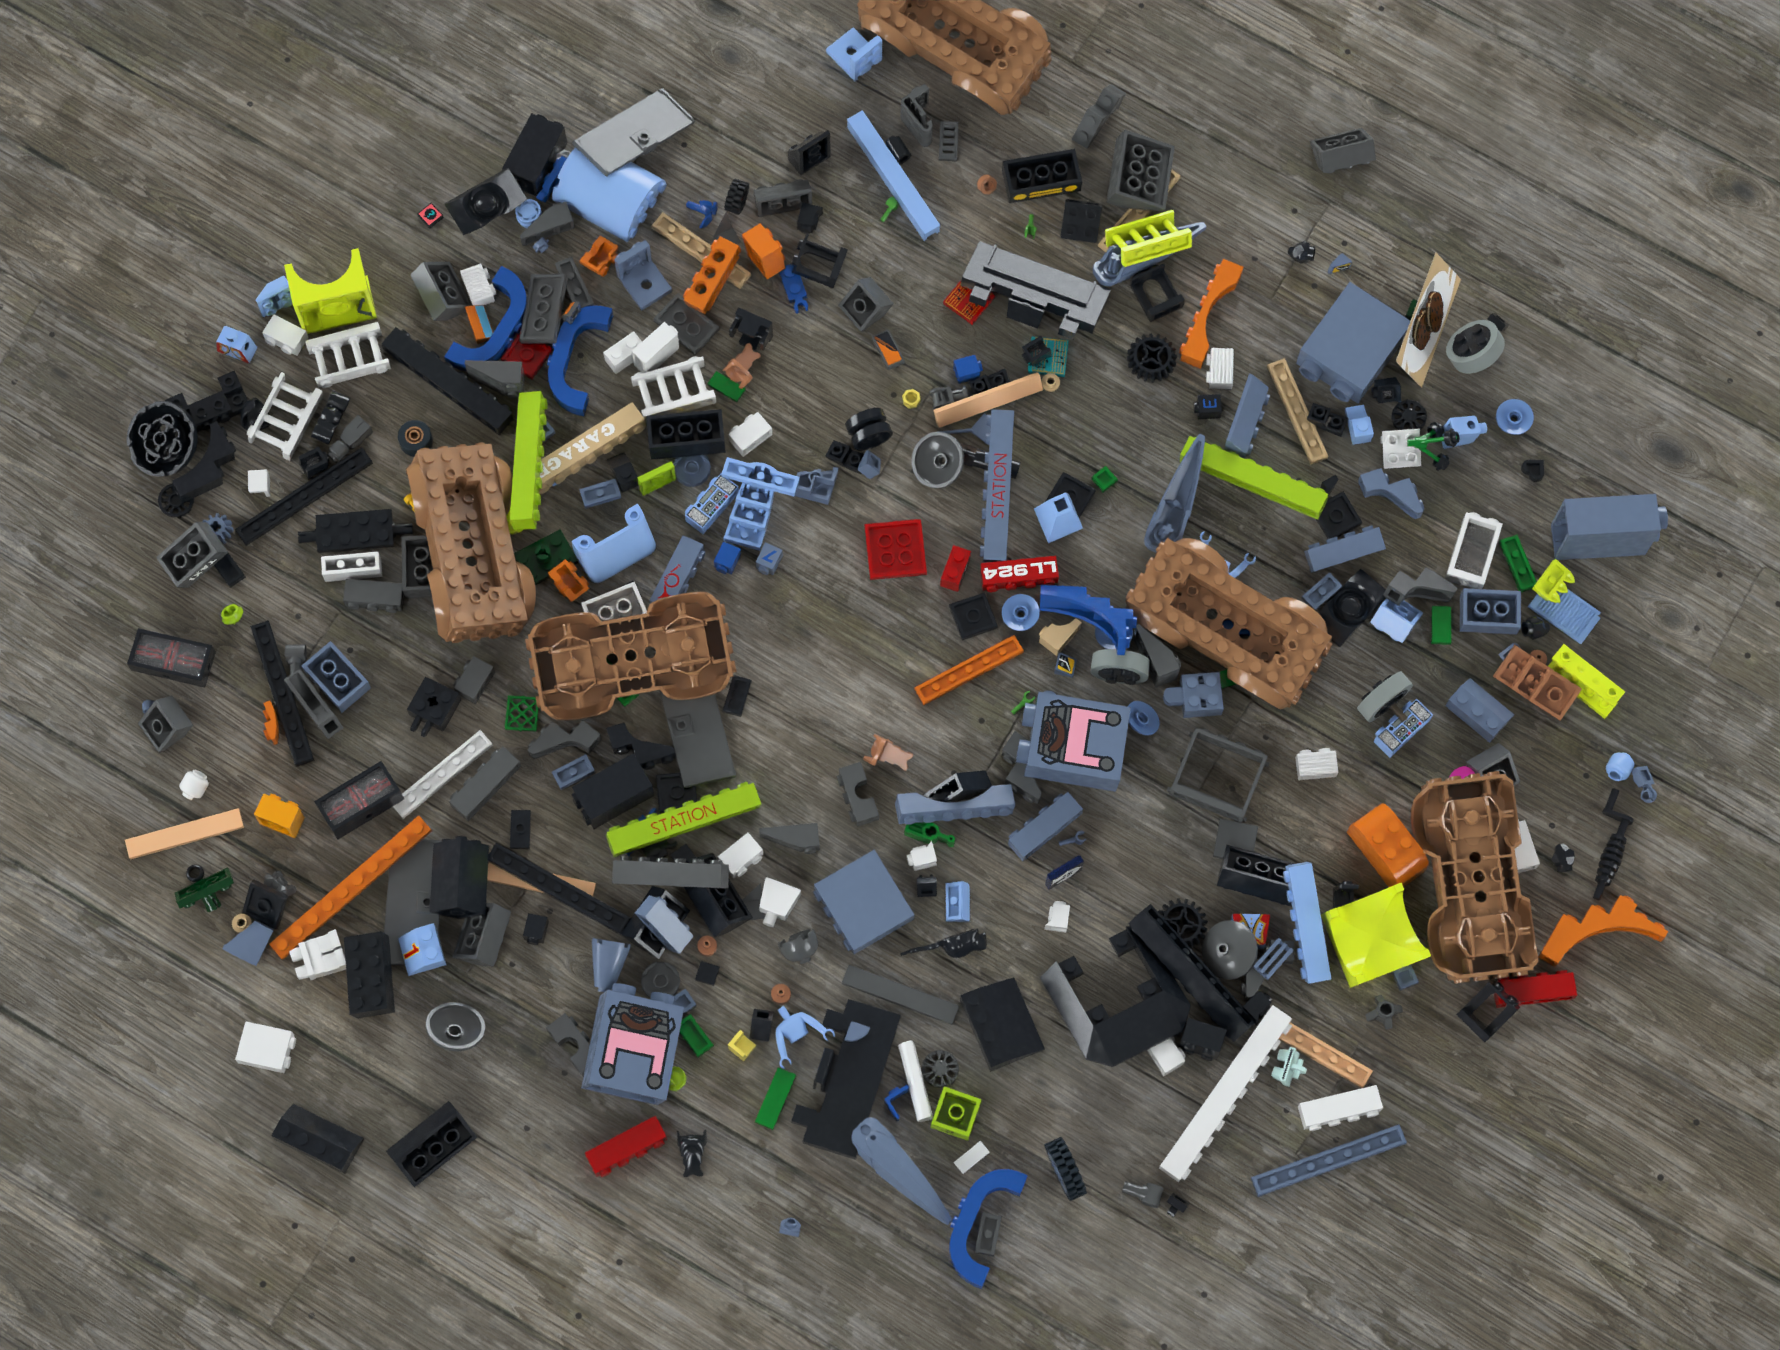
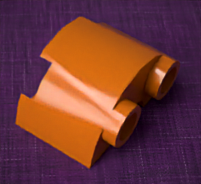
(600, 256)
(567, 580)

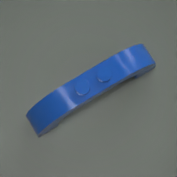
(588, 318)
(502, 338)
(996, 1180)

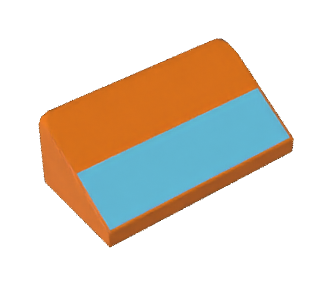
(479, 323)

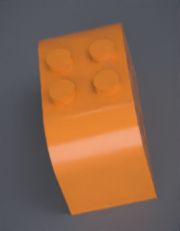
(1388, 846)

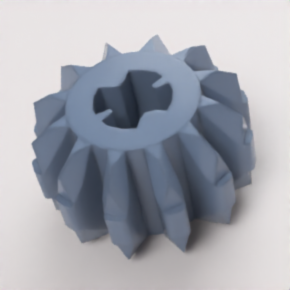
(223, 523)

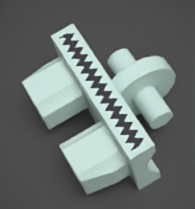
(1291, 1068)

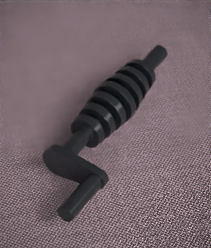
(1613, 853)

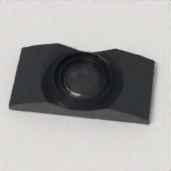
(486, 201)
(1351, 606)

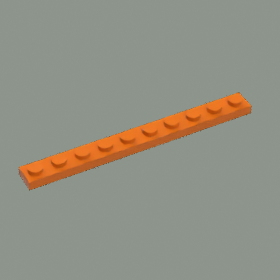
(350, 887)

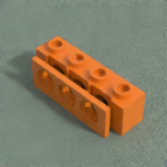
(714, 285)

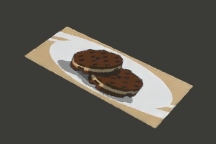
(1428, 320)

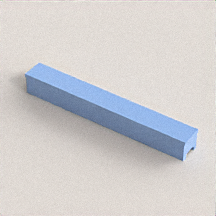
(893, 175)

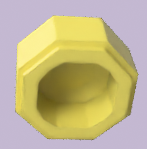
(911, 398)

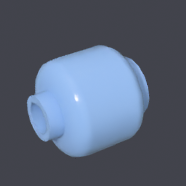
(1619, 766)

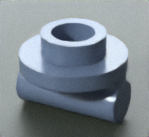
(790, 1227)

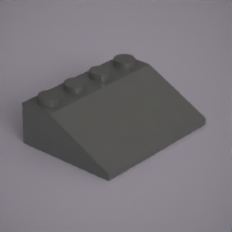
(1140, 172)

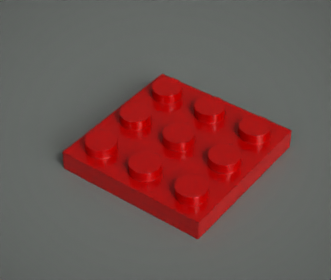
(895, 549)

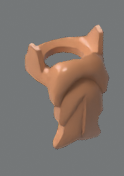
(738, 367)
(885, 751)

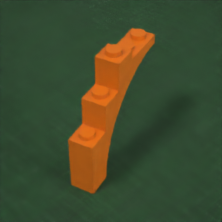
(1596, 921)

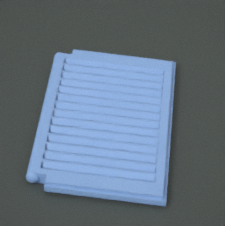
(1570, 616)

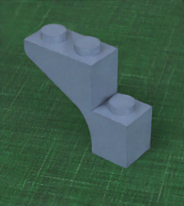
(1400, 493)

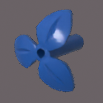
(705, 208)

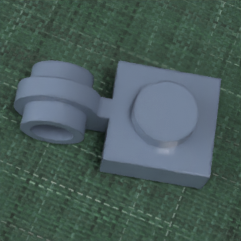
(1643, 779)

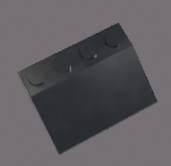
(1001, 1023)

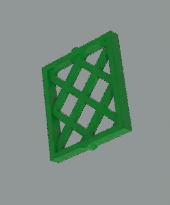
(522, 713)

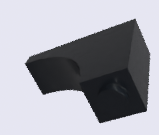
(960, 787)

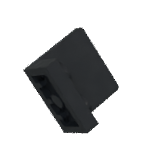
(1081, 220)

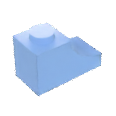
(1359, 424)

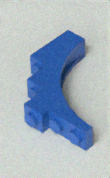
(1075, 601)

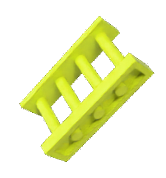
(1151, 248)
(1597, 690)

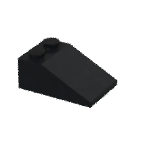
(810, 152)

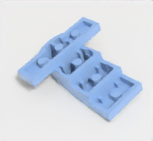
(754, 500)

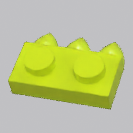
(1552, 581)

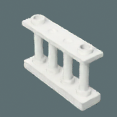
(339, 339)
(686, 402)
(296, 431)

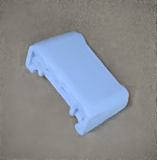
(616, 551)

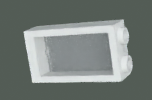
(1473, 551)

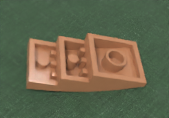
(1537, 682)

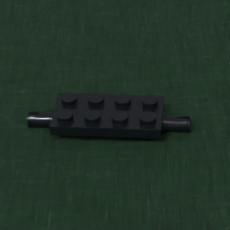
(355, 531)

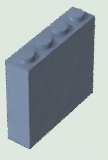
(863, 902)

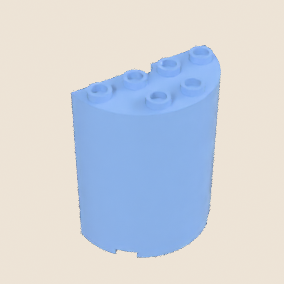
(609, 201)

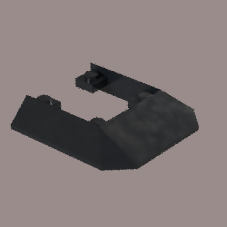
(1131, 1031)

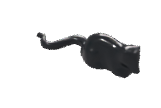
(956, 945)

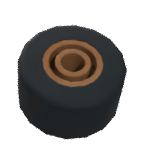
(409, 442)

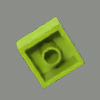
(956, 1113)

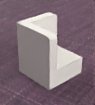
(259, 481)

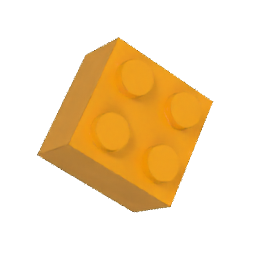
(279, 815)

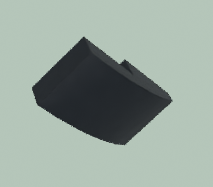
(988, 382)
(1328, 421)
(844, 456)

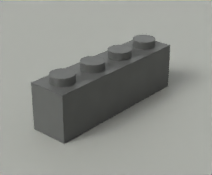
(485, 783)

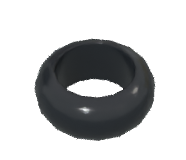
(200, 877)

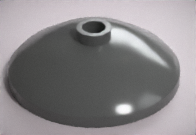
(928, 460)
(1239, 953)
(455, 1026)

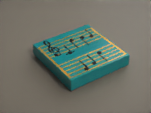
(1054, 364)

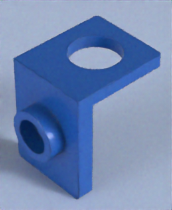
(893, 1095)

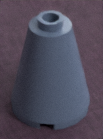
(608, 962)

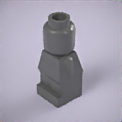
(351, 437)

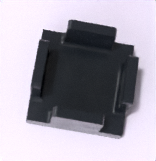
(753, 329)

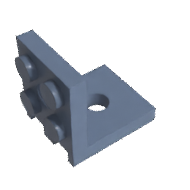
(637, 267)

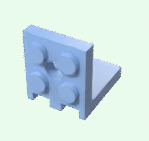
(861, 61)

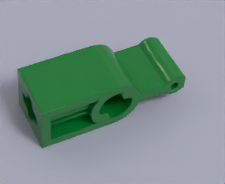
(918, 832)

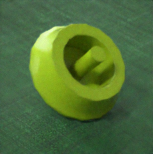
(231, 614)
(677, 1079)

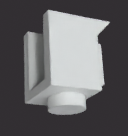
(922, 857)
(1058, 917)

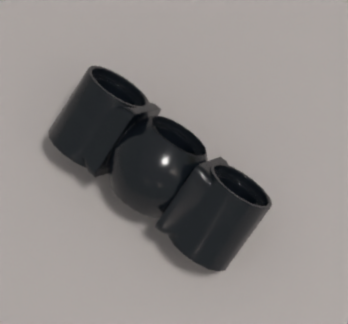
(330, 417)

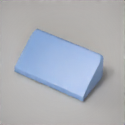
(957, 902)

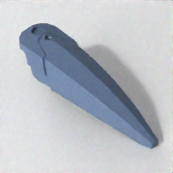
(1110, 271)
(1177, 502)
(891, 1162)

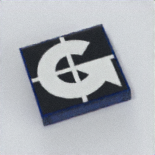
(1064, 872)

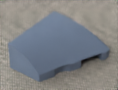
(817, 485)
(250, 943)

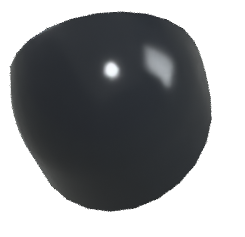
(251, 412)

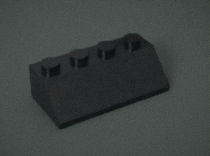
(1254, 874)
(719, 907)
(317, 1138)
(431, 1144)

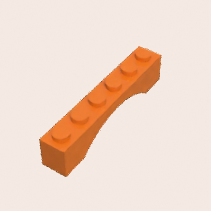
(1225, 281)

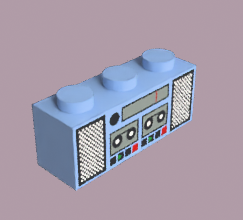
(711, 503)
(1398, 733)

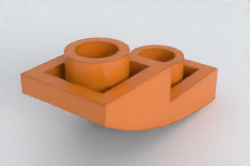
(272, 726)

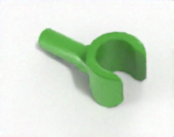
(892, 204)
(1030, 228)
(1022, 703)

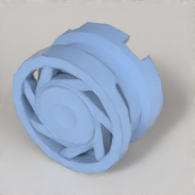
(527, 212)

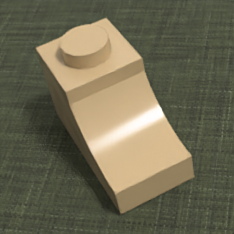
(1057, 637)

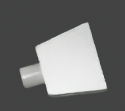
(777, 901)

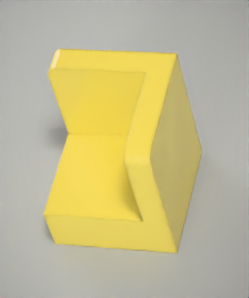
(741, 1045)

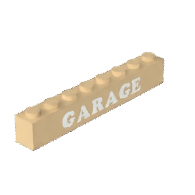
(590, 445)

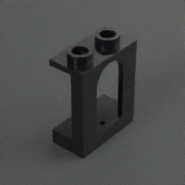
(812, 248)
(1158, 274)
(1467, 1016)

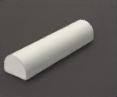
(915, 1081)

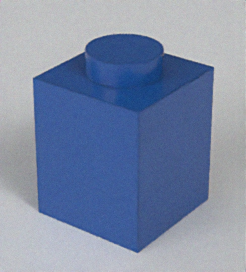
(967, 369)
(727, 558)

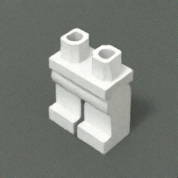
(320, 955)

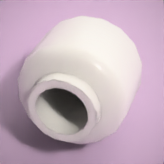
(194, 784)

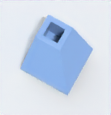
(274, 297)
(1058, 517)

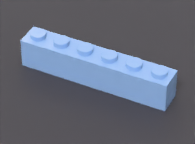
(1308, 922)

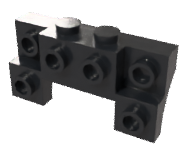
(217, 407)

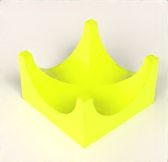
(332, 303)
(1373, 936)

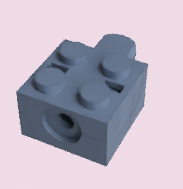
(1198, 695)

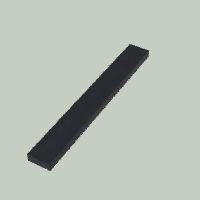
(303, 496)
(282, 693)
(558, 889)

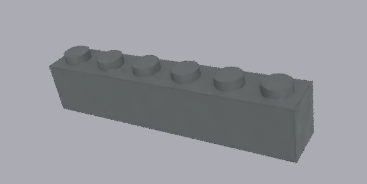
(670, 873)

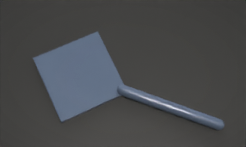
(979, 429)

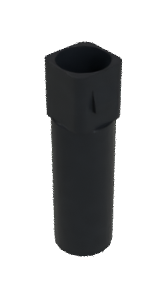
(976, 458)

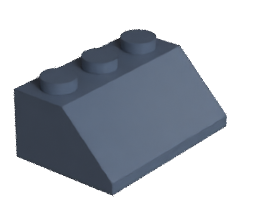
(1479, 710)

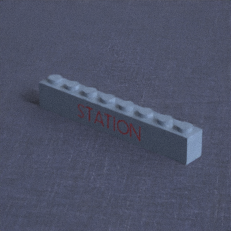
(998, 485)

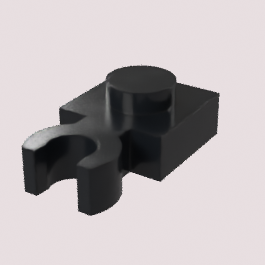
(658, 850)

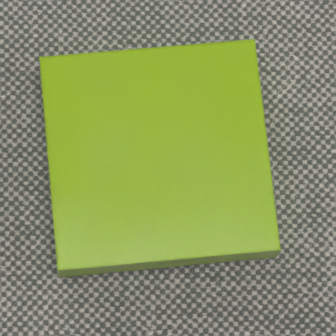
(656, 478)

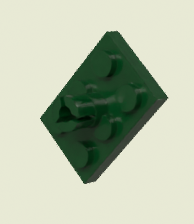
(545, 555)
(205, 890)

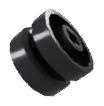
(868, 429)

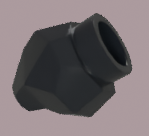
(1302, 252)
(1534, 627)
(1563, 858)

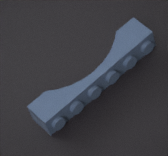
(916, 808)

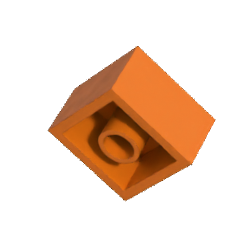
(764, 250)

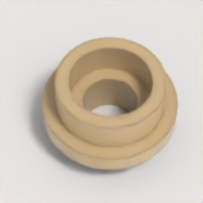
(1050, 387)
(239, 917)

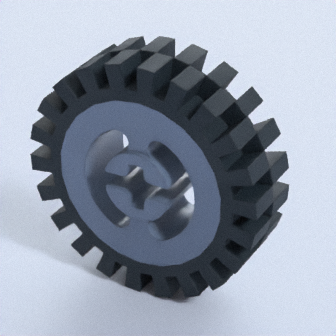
(1065, 1168)

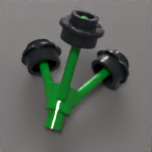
(1435, 432)

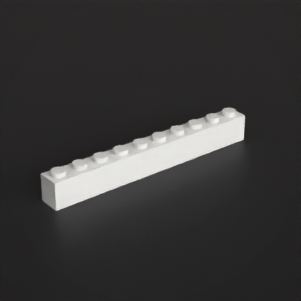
(1225, 1093)

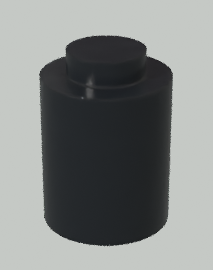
(898, 149)

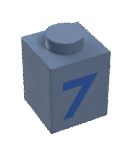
(769, 559)

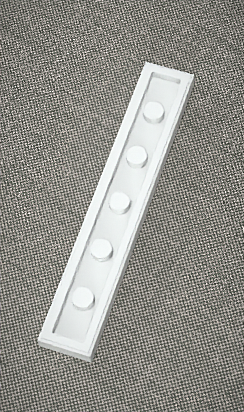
(443, 773)

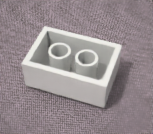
(616, 603)

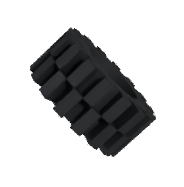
(736, 196)

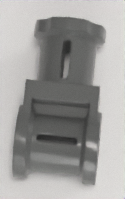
(947, 395)

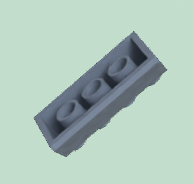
(1247, 416)

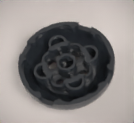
(145, 433)

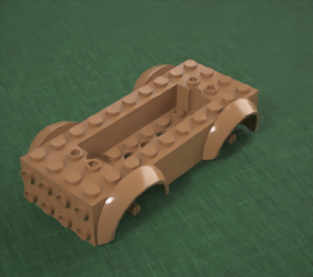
(1000, 66)
(475, 489)
(1284, 633)
(573, 650)
(1464, 934)

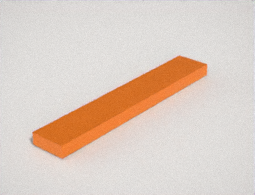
(969, 670)

